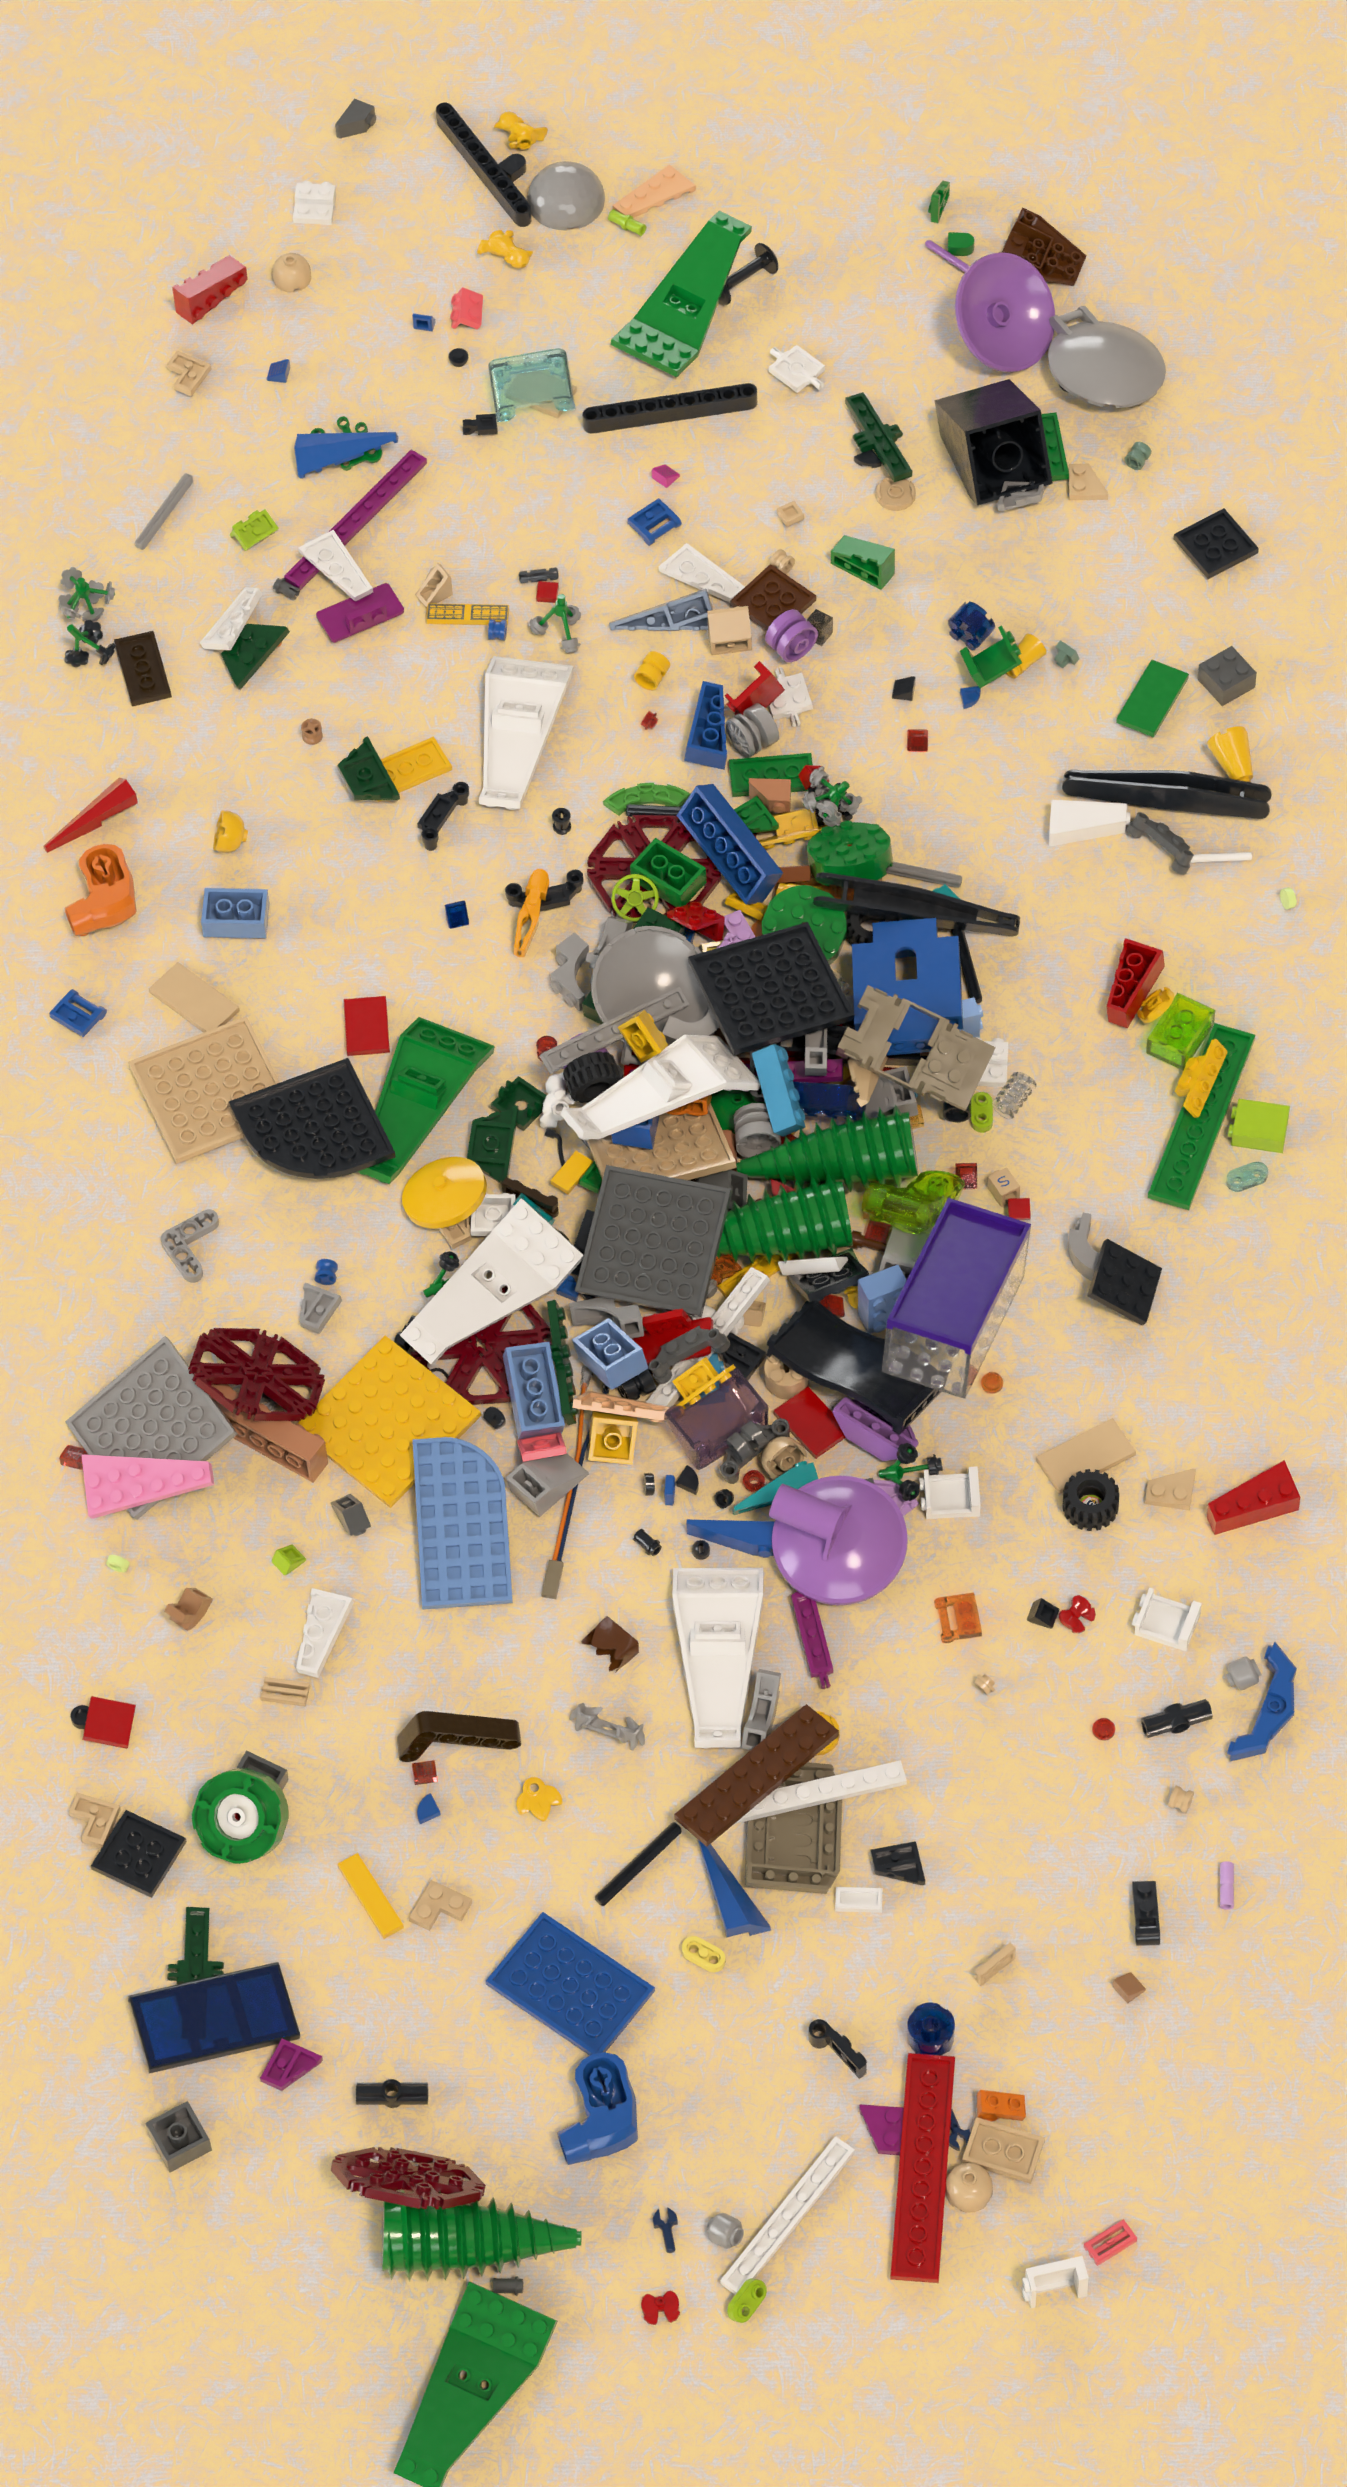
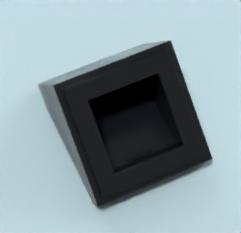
(904, 688)
(1043, 1613)

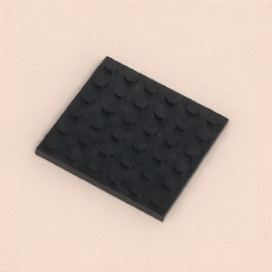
(771, 988)

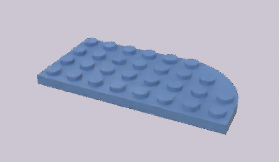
(460, 1525)

